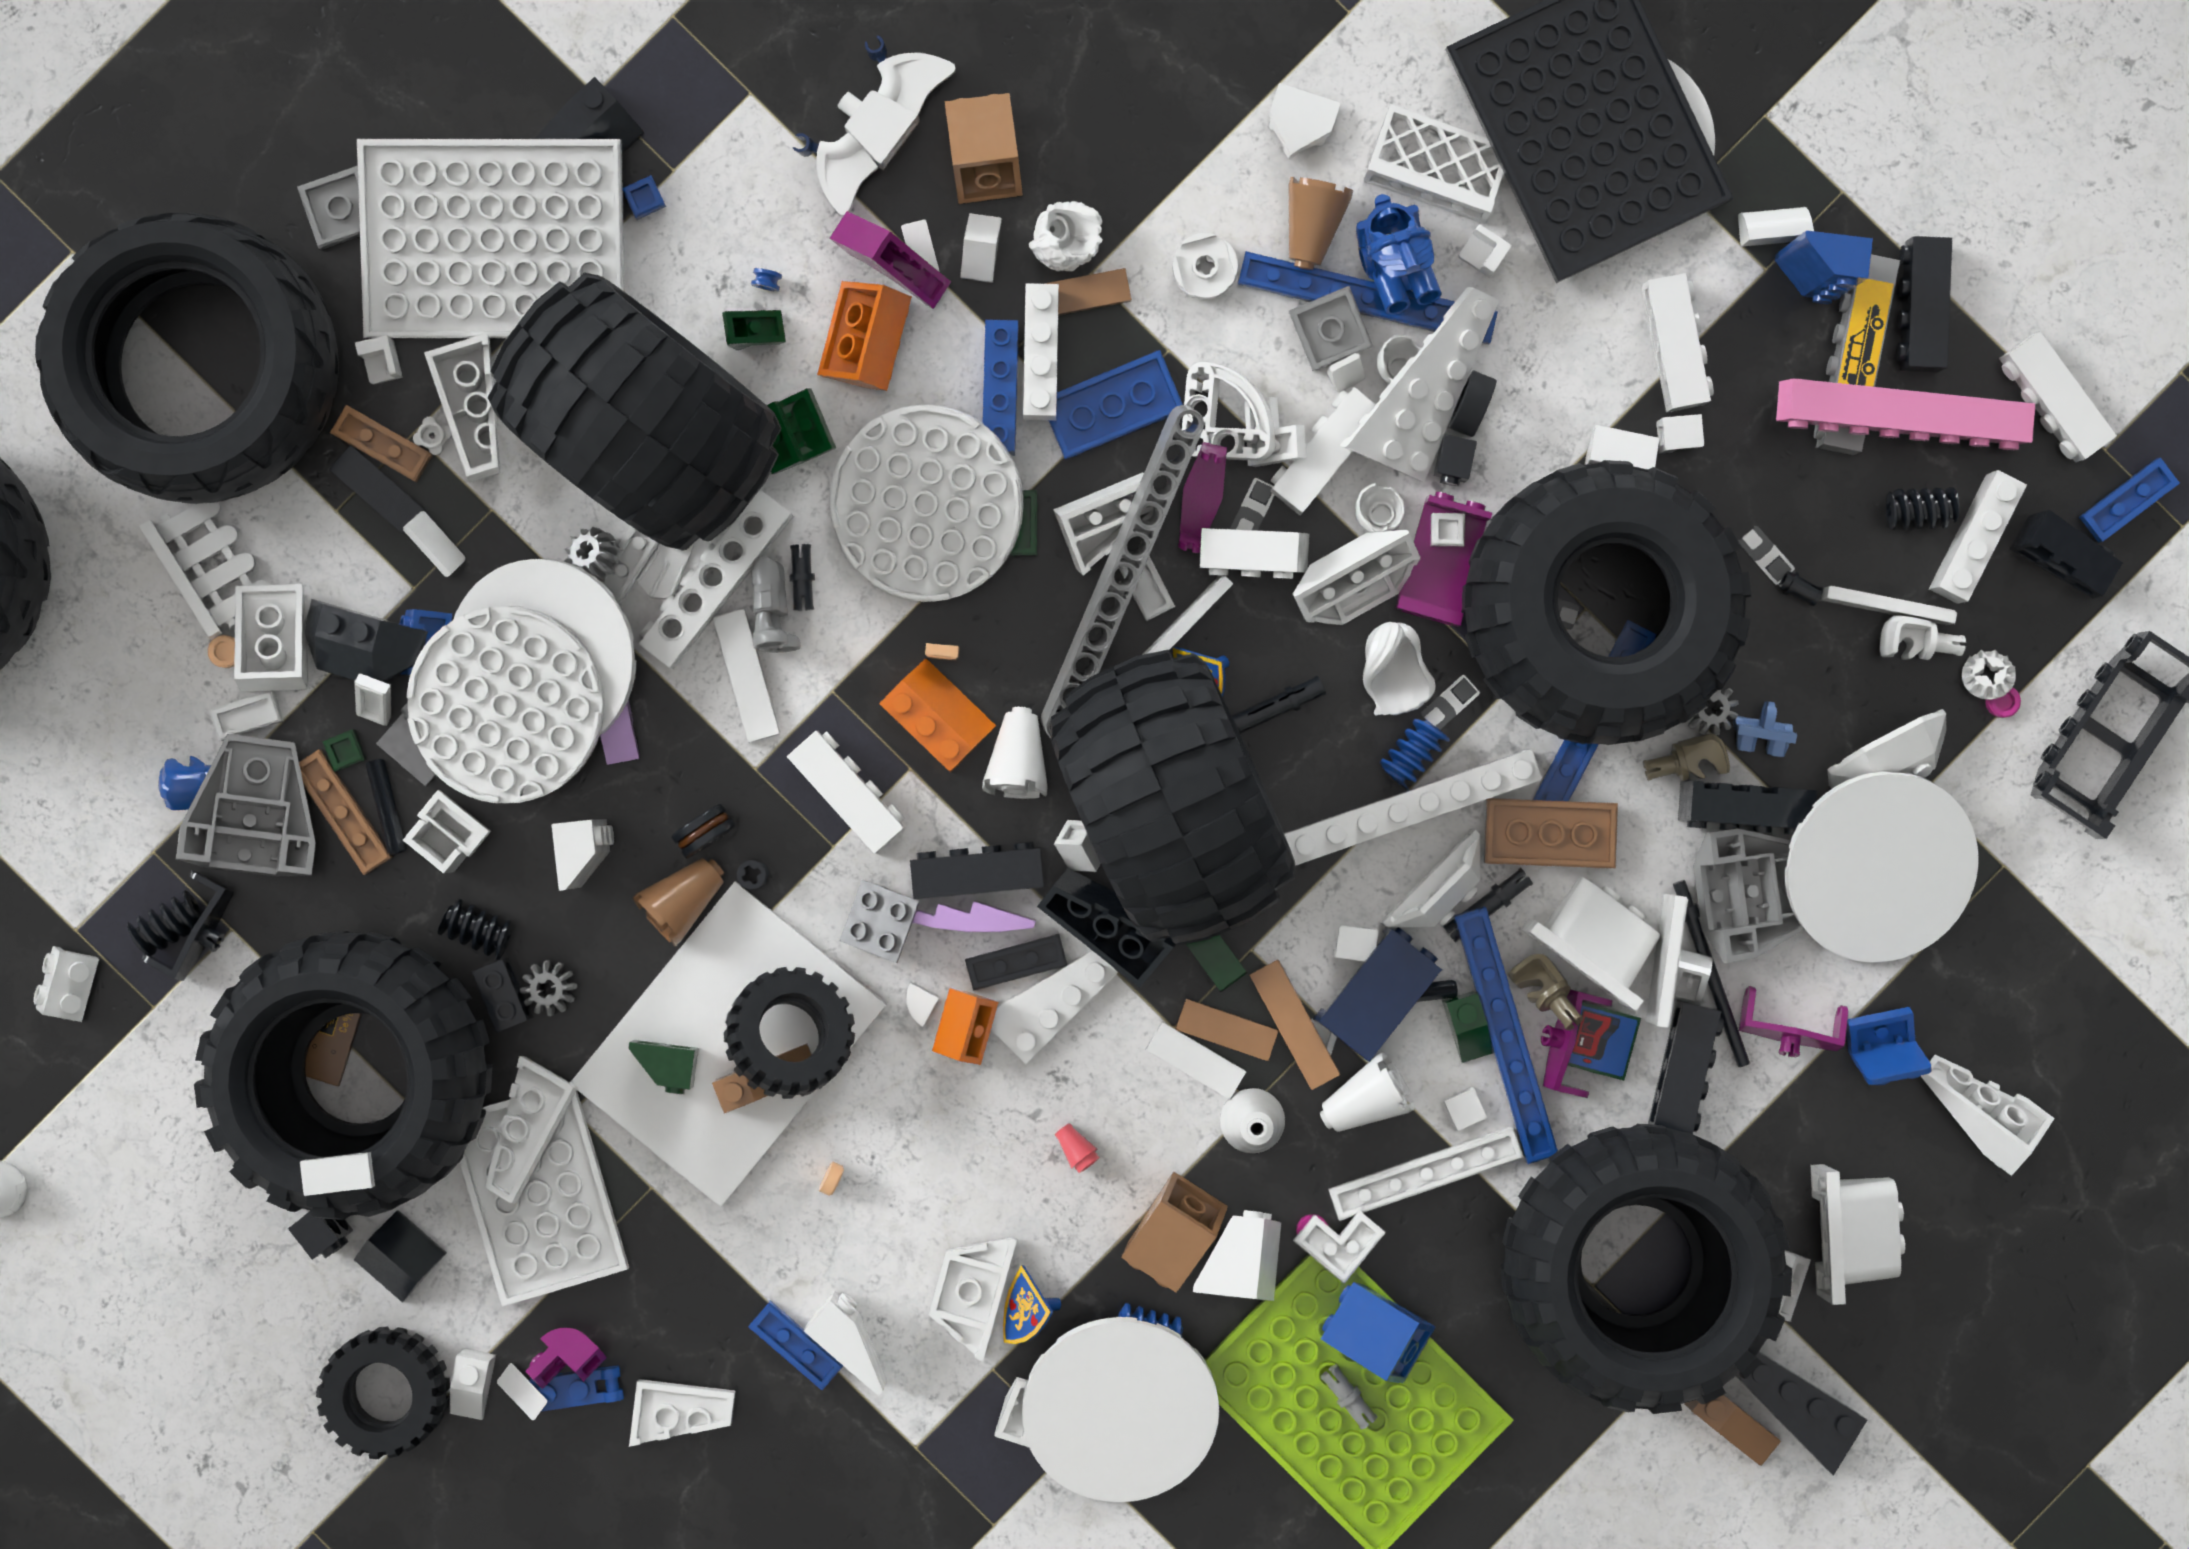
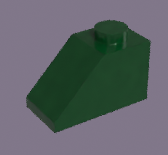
(1468, 1026)
(667, 1064)

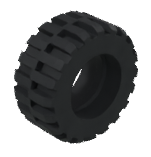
(819, 1002)
(348, 1417)

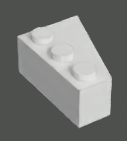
(1095, 520)
(1254, 552)

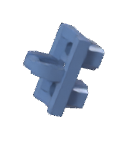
(1777, 733)

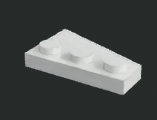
(678, 1409)

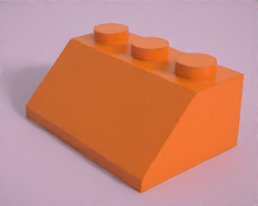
(864, 335)
(937, 714)

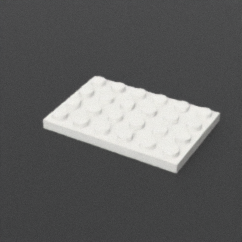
(562, 1221)

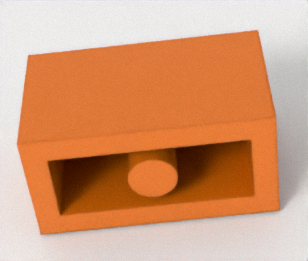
(965, 1026)

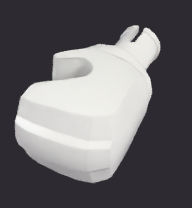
(1920, 638)

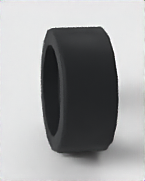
(1473, 403)

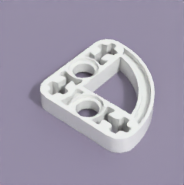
(1260, 409)

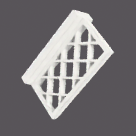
(1426, 188)

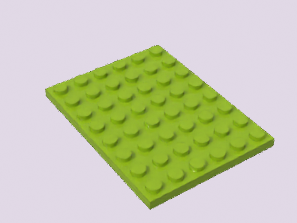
(1368, 1477)

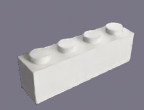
(1677, 343)
(1040, 351)
(2057, 397)
(1324, 455)
(1977, 537)
(846, 792)

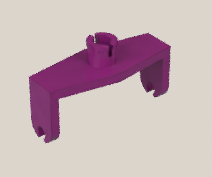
(1202, 495)
(1792, 1037)
(1562, 1045)

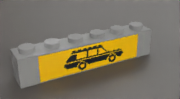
(1860, 343)

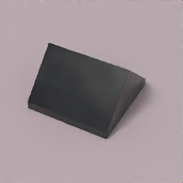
(399, 1255)

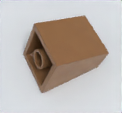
(983, 148)
(1175, 1232)

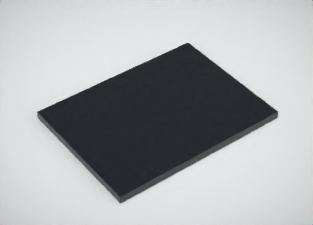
(1588, 128)

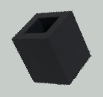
(1454, 460)

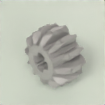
(594, 552)
(1714, 721)
(544, 976)

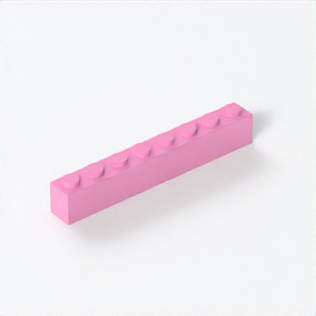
(1905, 412)

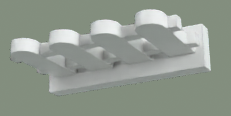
(193, 555)

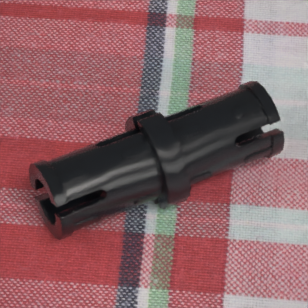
(802, 577)

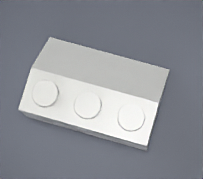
(580, 850)

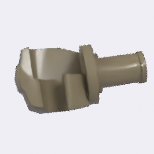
(1687, 755)
(1541, 971)

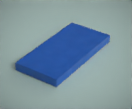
(1114, 405)

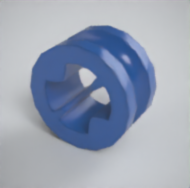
(766, 279)

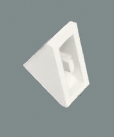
(980, 247)
(1692, 976)

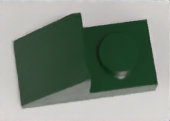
(753, 328)

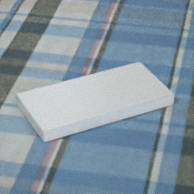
(1666, 960)

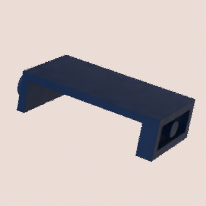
(1380, 993)

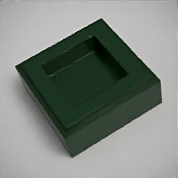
(344, 750)

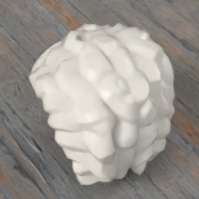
(1066, 235)

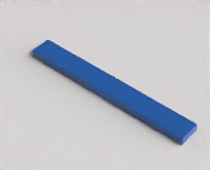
(1307, 285)
(1572, 756)
(1506, 1034)

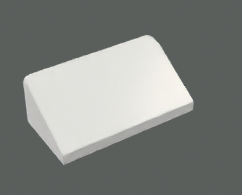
(434, 543)

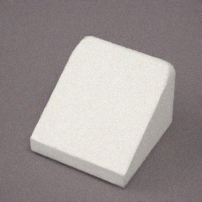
(1346, 372)

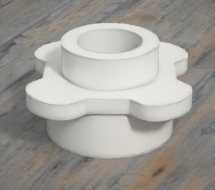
(423, 438)

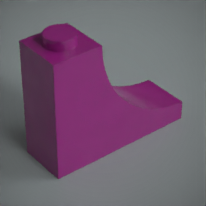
(890, 257)

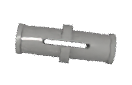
(1348, 1396)

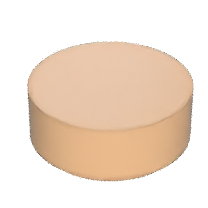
(222, 651)
(831, 1178)

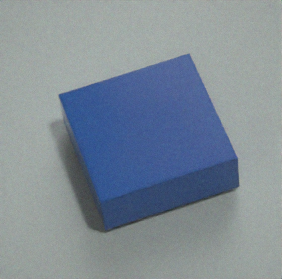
(643, 197)

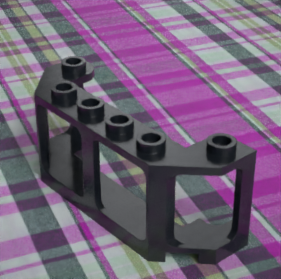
(2133, 754)

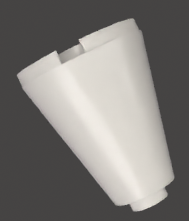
(1017, 758)
(1367, 1097)
(1246, 1109)

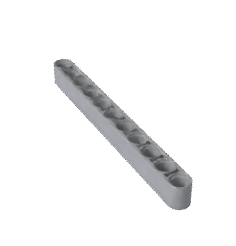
(1121, 557)

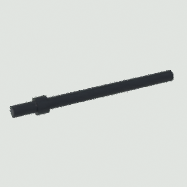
(1714, 980)

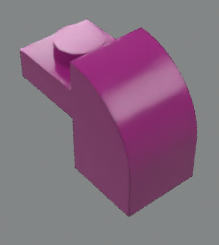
(565, 1348)

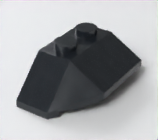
(357, 643)

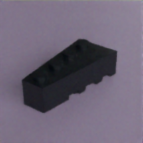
(1744, 805)
(1101, 923)
(1807, 1412)

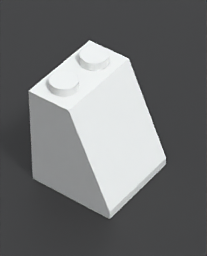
(1243, 1259)

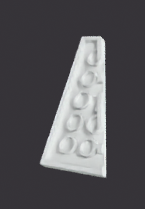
(1421, 398)

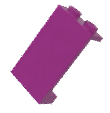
(1439, 576)

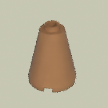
(1314, 219)
(680, 898)

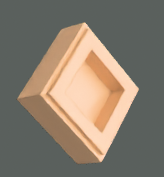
(942, 651)

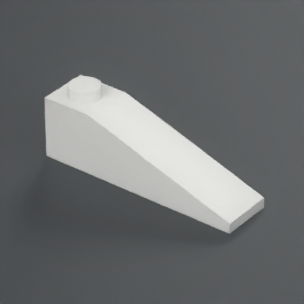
(1997, 1123)

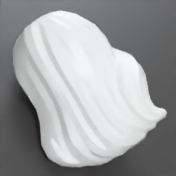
(1395, 670)

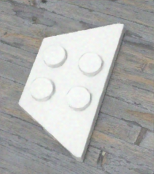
(971, 1291)

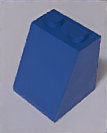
(1377, 1333)

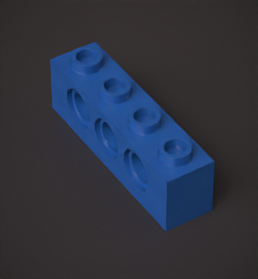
(1001, 380)

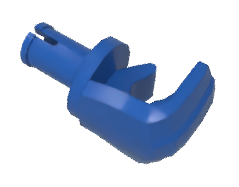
(181, 783)

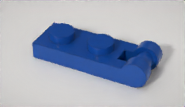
(570, 1391)

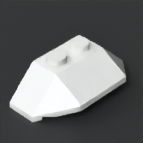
(1356, 577)
(1905, 750)
(1441, 888)

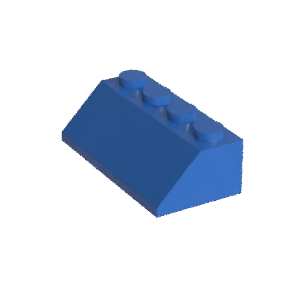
(1825, 264)

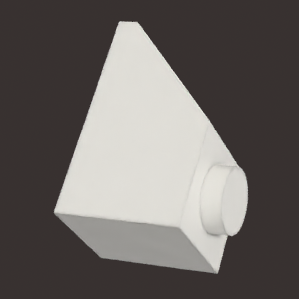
(471, 1383)

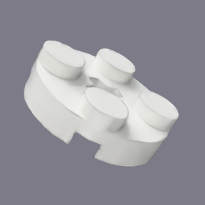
(1215, 250)

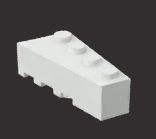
(463, 386)

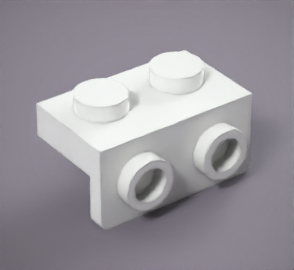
(65, 984)

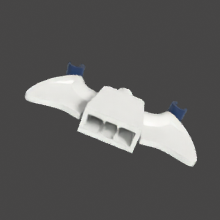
(876, 124)

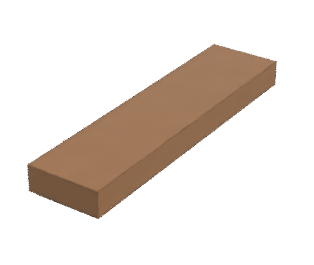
(343, 813)
(1295, 1024)

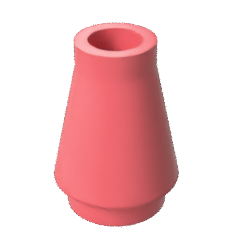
(1077, 1149)

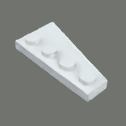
(1044, 1009)
(531, 1119)

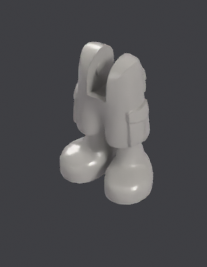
(769, 606)

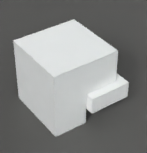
(445, 833)

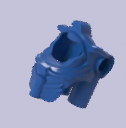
(1399, 259)

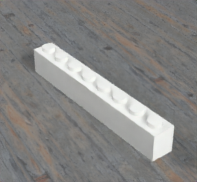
(1413, 806)

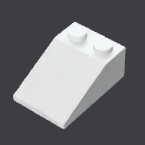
(270, 638)
(844, 1336)

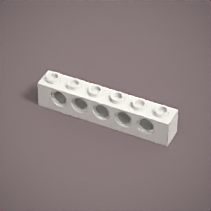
(654, 635)

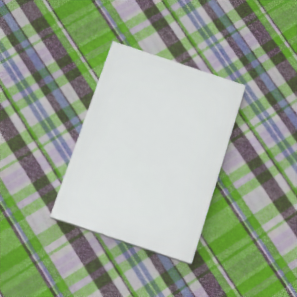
(481, 229)
(690, 1009)

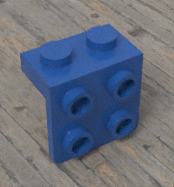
(1886, 1047)

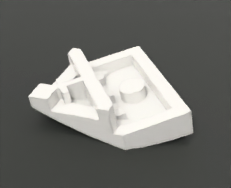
(1301, 119)

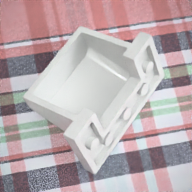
(1598, 938)
(1856, 1230)

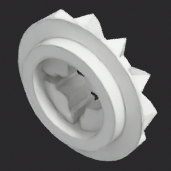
(1981, 685)

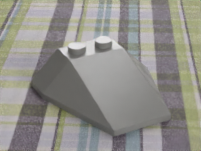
(250, 812)
(1743, 893)

